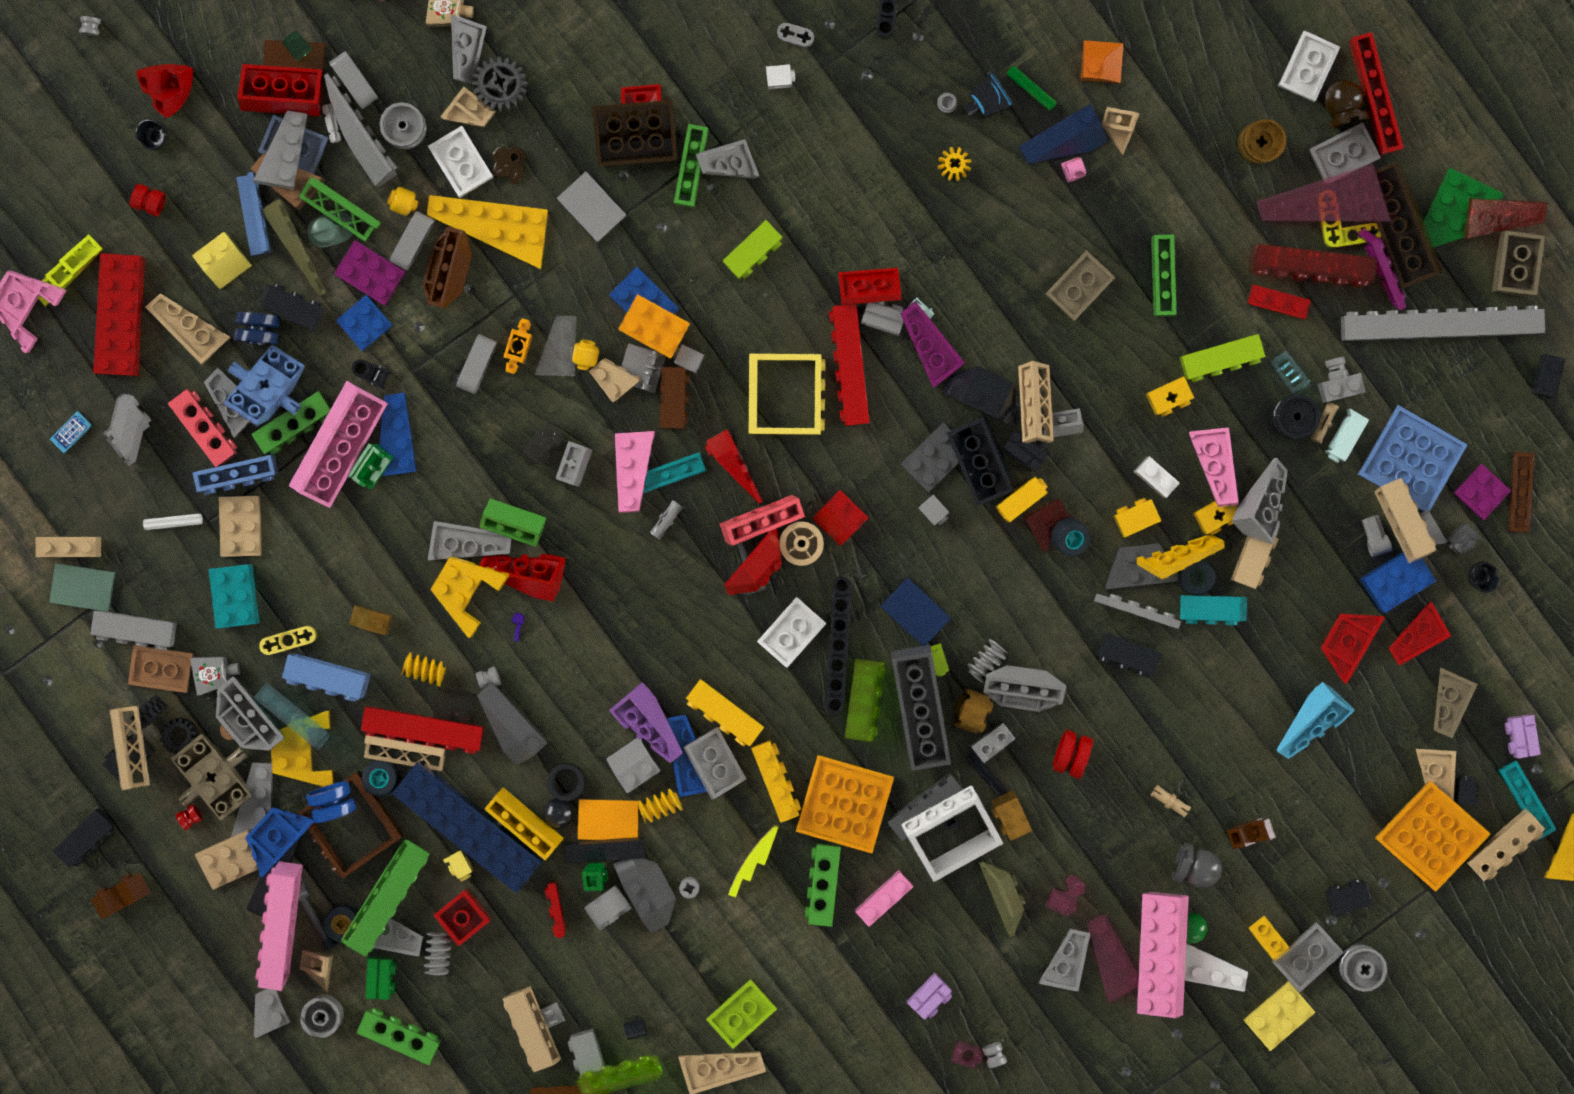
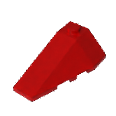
(727, 455)
(531, 575)

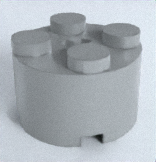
(607, 907)
(325, 1026)

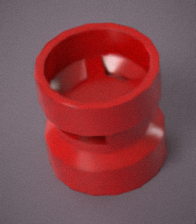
(189, 816)

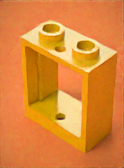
(1022, 499)

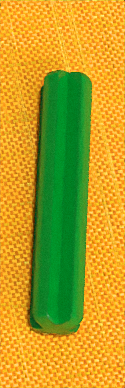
(1031, 88)

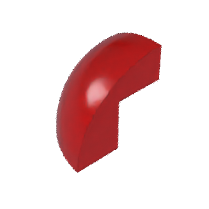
(167, 86)

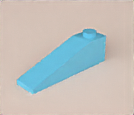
(1319, 712)

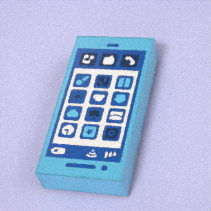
(71, 432)

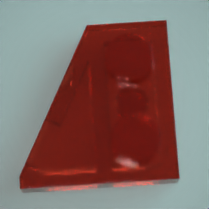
(1043, 521)

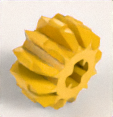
(954, 157)

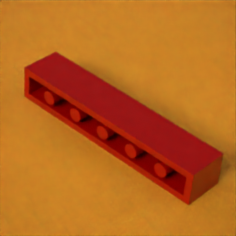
(1376, 94)
(850, 365)
(422, 728)

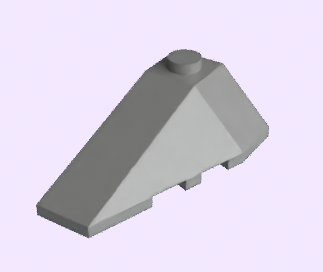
(1260, 507)

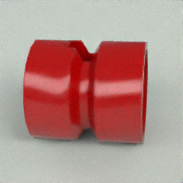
(146, 199)

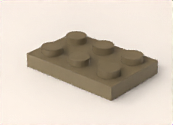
(1080, 285)

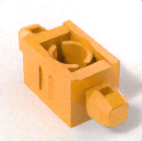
(512, 366)

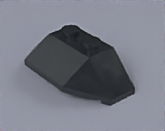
(986, 394)

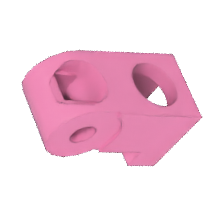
(1073, 169)

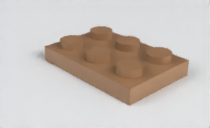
(160, 669)

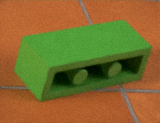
(512, 522)

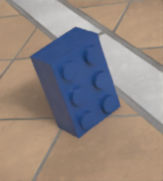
(1396, 581)

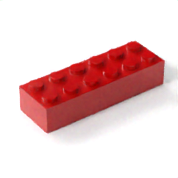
(119, 315)

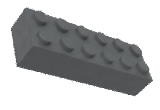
(920, 707)

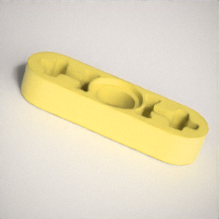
(275, 649)

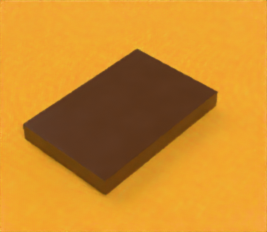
(277, 55)

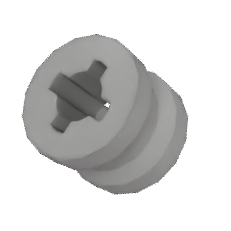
(89, 26)
(691, 885)

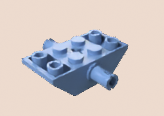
(265, 386)

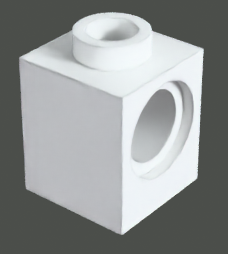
(780, 76)

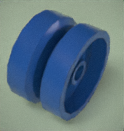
(331, 802)

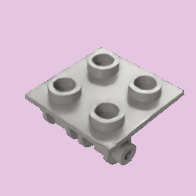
(644, 364)

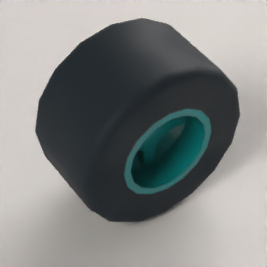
(1070, 536)
(374, 780)

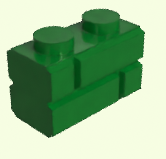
(379, 977)

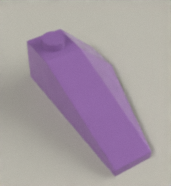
(645, 717)

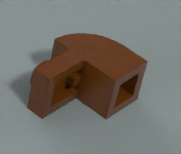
(1250, 832)

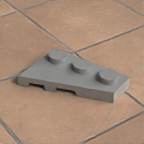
(729, 160)
(220, 388)
(399, 939)
(1068, 962)

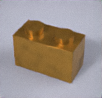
(1011, 815)

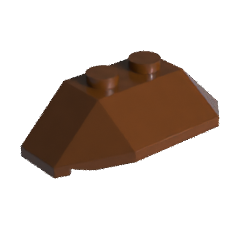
(447, 268)

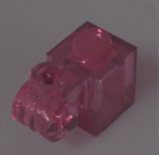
(1065, 901)

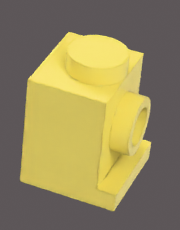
(459, 865)

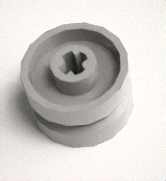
(400, 114)
(1371, 976)

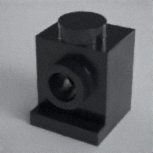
(1466, 790)

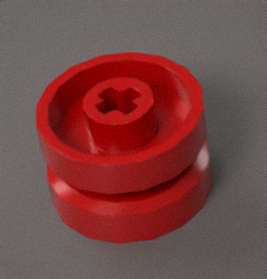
(1074, 753)

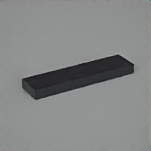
(604, 850)

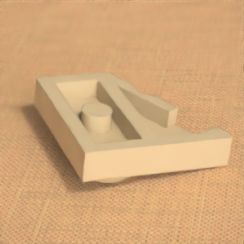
(468, 110)

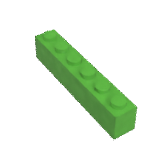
(385, 897)

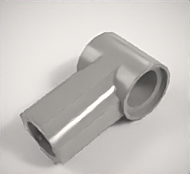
(1378, 541)

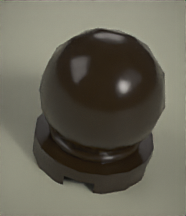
(1344, 103)

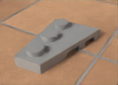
(466, 47)

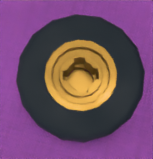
(339, 915)

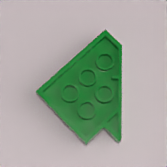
(1449, 208)

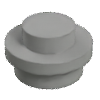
(947, 102)

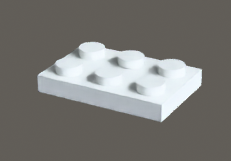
(1309, 66)
(460, 161)
(791, 632)

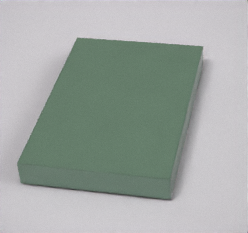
(82, 587)

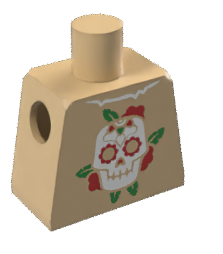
(440, 12)

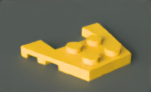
(457, 586)
(294, 758)

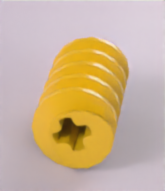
(423, 668)
(659, 805)

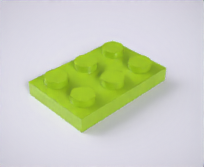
(741, 1013)

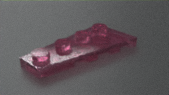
(1113, 962)

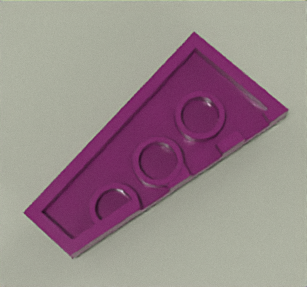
(933, 349)

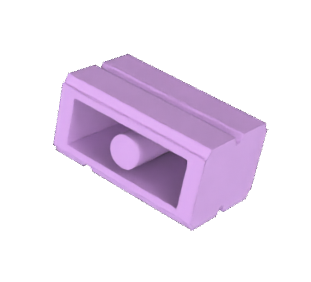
(1523, 736)
(930, 996)

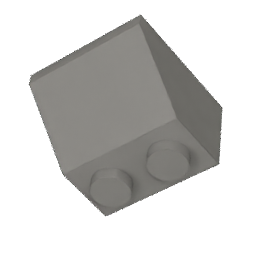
(633, 765)

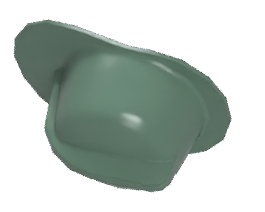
(326, 232)

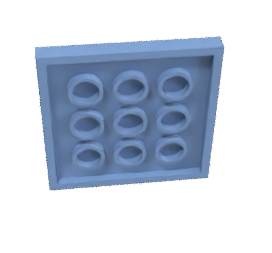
(1414, 452)

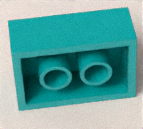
(233, 596)

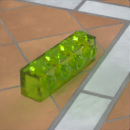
(864, 700)
(620, 1077)

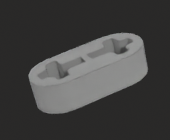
(797, 30)

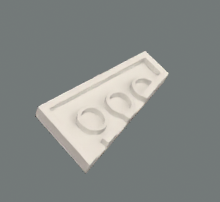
(1212, 971)

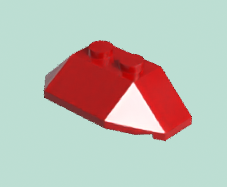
(757, 567)

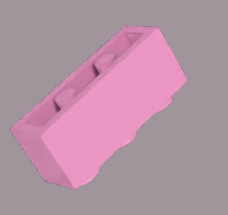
(884, 898)

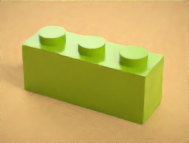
(753, 250)

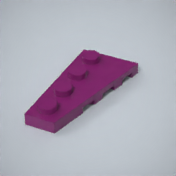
(1383, 264)

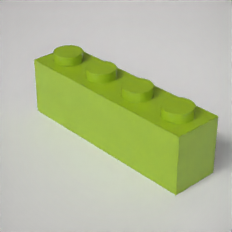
(1220, 357)

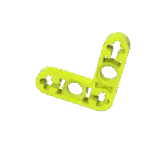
(1342, 234)

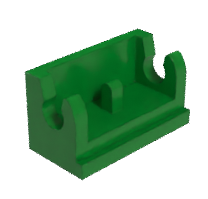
(370, 466)

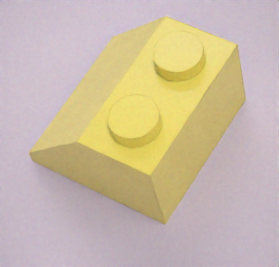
(222, 260)

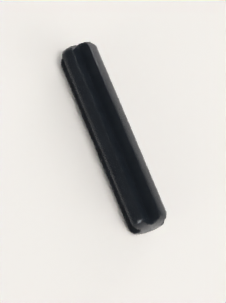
(986, 774)

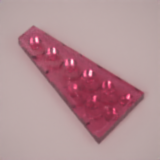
(1343, 197)

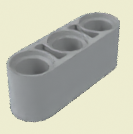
(353, 80)
(412, 240)
(476, 364)

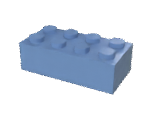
(326, 676)

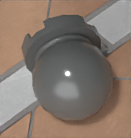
(1199, 867)

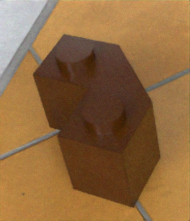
(121, 895)

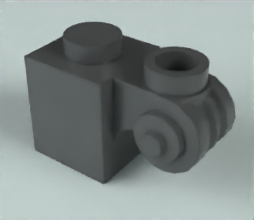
(1462, 539)

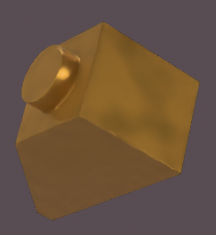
(371, 620)

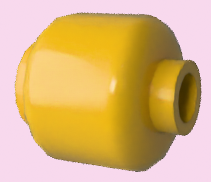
(402, 201)
(585, 354)

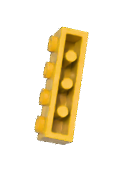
(724, 712)
(775, 781)
(524, 823)

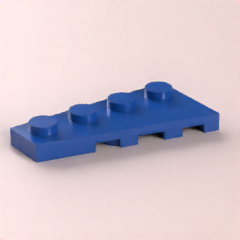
(396, 435)
(685, 774)

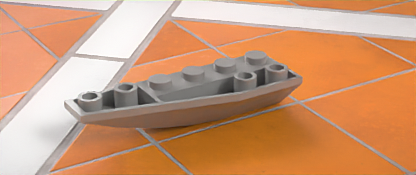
(359, 138)

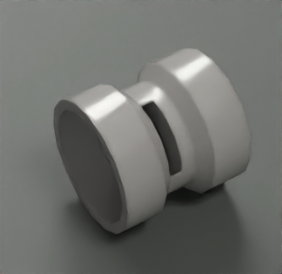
(1334, 364)
(486, 678)
(994, 1055)

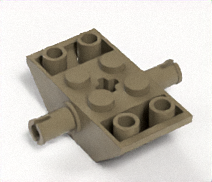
(196, 764)

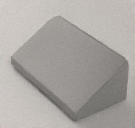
(1066, 422)

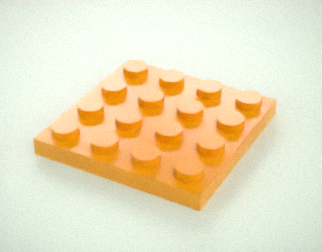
(844, 804)
(1432, 835)

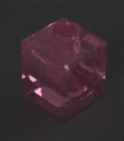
(960, 1047)

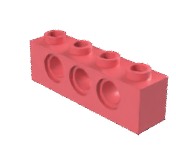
(181, 405)
(762, 520)

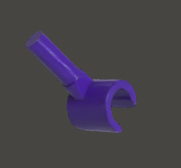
(517, 619)

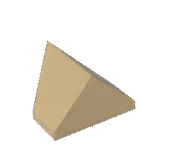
(1119, 126)
(317, 966)

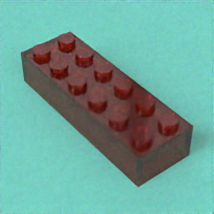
(1312, 264)

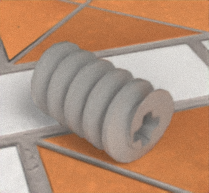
(986, 660)
(438, 953)

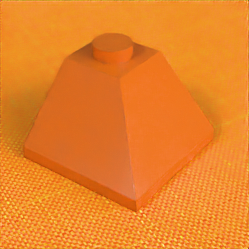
(1102, 62)

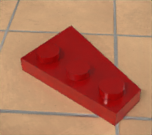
(1420, 635)

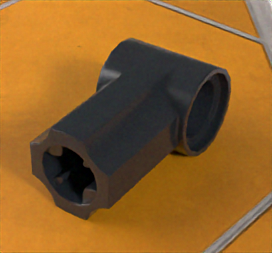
(635, 1028)

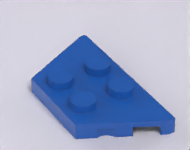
(275, 836)

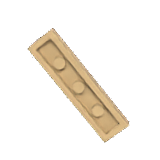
(1031, 402)
(402, 745)
(121, 747)

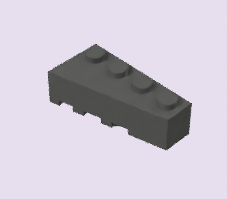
(938, 792)

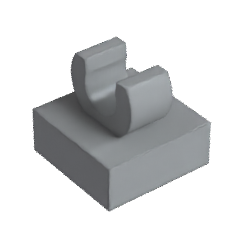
(552, 1014)

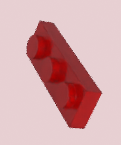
(1278, 302)

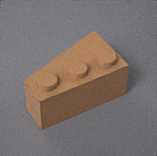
(292, 195)

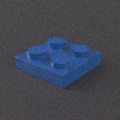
(364, 323)

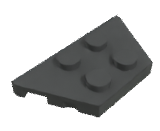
(1126, 571)

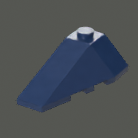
(1071, 136)

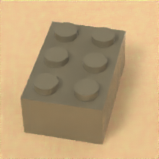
(1518, 263)

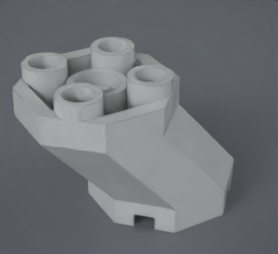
(127, 428)

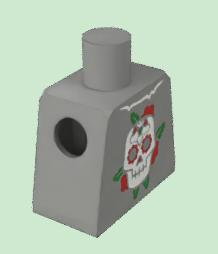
(212, 673)

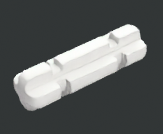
(332, 124)

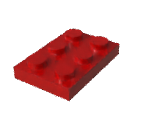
(869, 286)

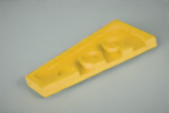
(1180, 556)

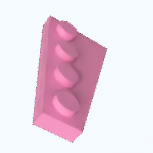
(1216, 459)
(632, 466)

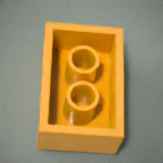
(654, 326)

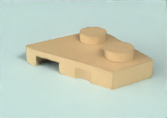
(613, 379)

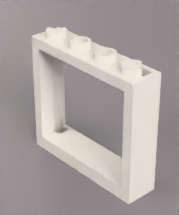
(963, 853)

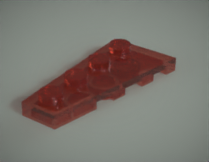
(1497, 215)

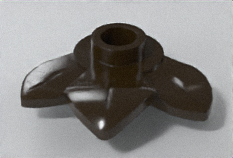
(507, 165)

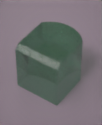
(297, 45)

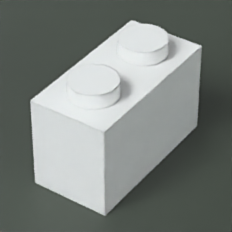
(1156, 477)

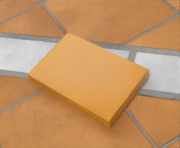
(607, 819)

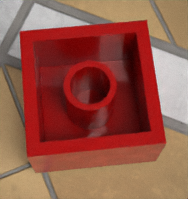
(462, 916)

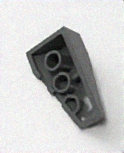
(513, 730)

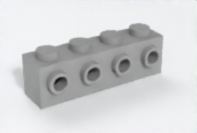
(133, 628)

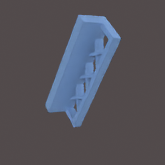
(253, 217)

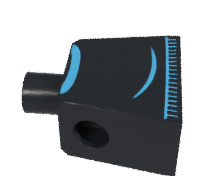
(988, 98)

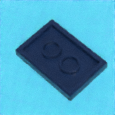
(915, 612)

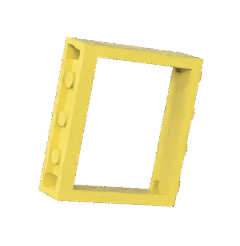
(819, 386)

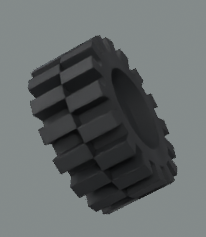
(150, 711)
(170, 726)

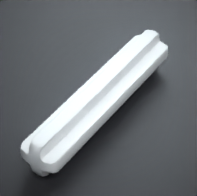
(174, 521)

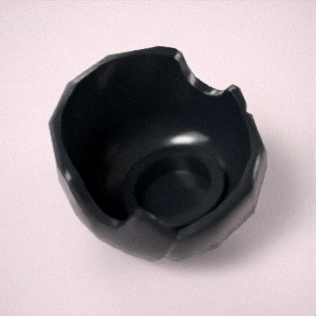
(151, 134)
(1483, 577)
(557, 814)

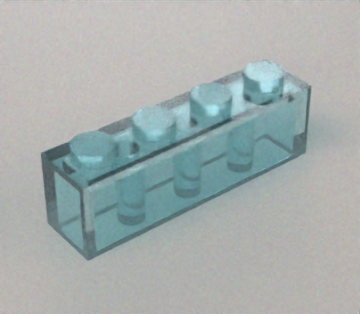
(292, 716)

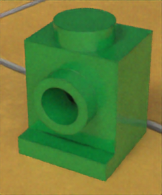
(598, 877)

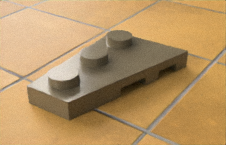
(1452, 700)

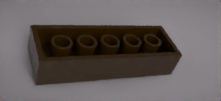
(1406, 233)

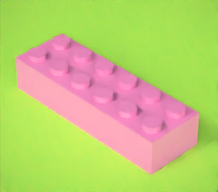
(338, 444)
(279, 925)
(1162, 954)

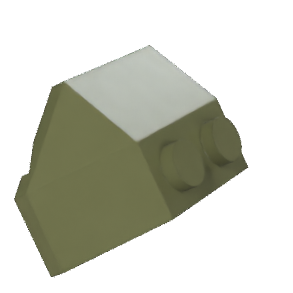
(1004, 894)

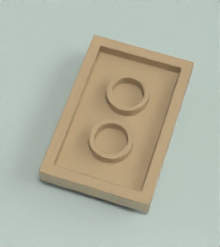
(240, 526)
(227, 860)

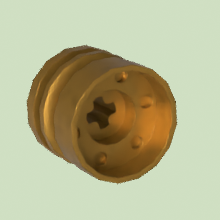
(1269, 133)

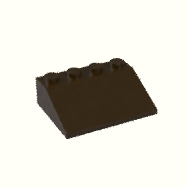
(635, 133)

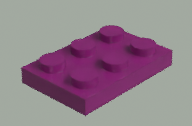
(370, 273)

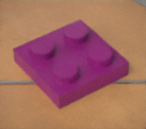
(1482, 492)

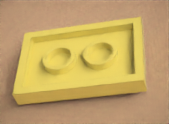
(1279, 1016)

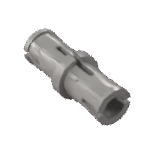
(666, 519)

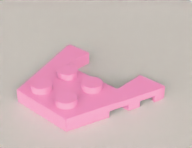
(17, 299)

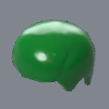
(1196, 928)

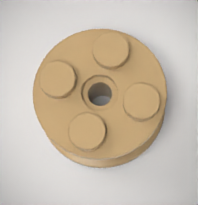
(806, 554)

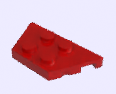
(1349, 642)

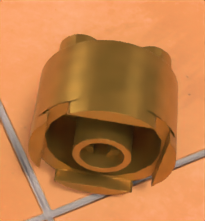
(972, 711)

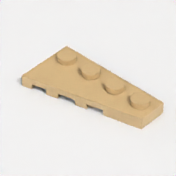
(714, 1070)

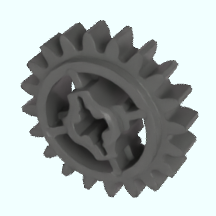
(505, 80)

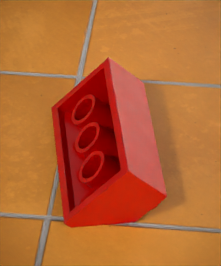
(280, 89)

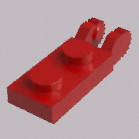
(556, 910)

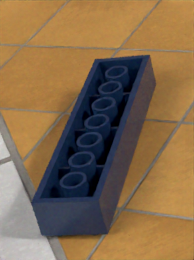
(467, 826)

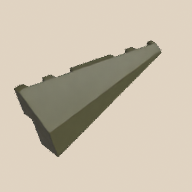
(282, 224)

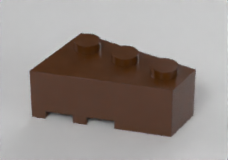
(674, 398)

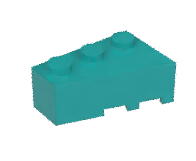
(1213, 609)

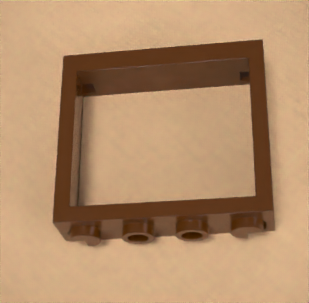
(328, 851)

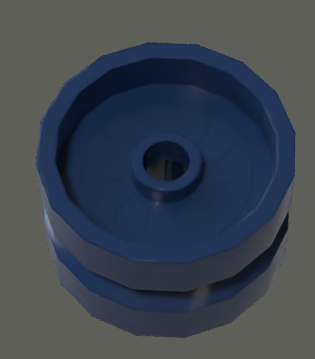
(256, 328)

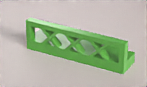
(347, 205)

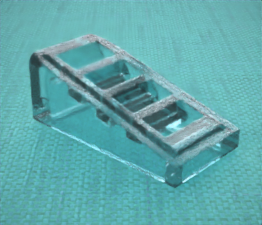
(1294, 390)

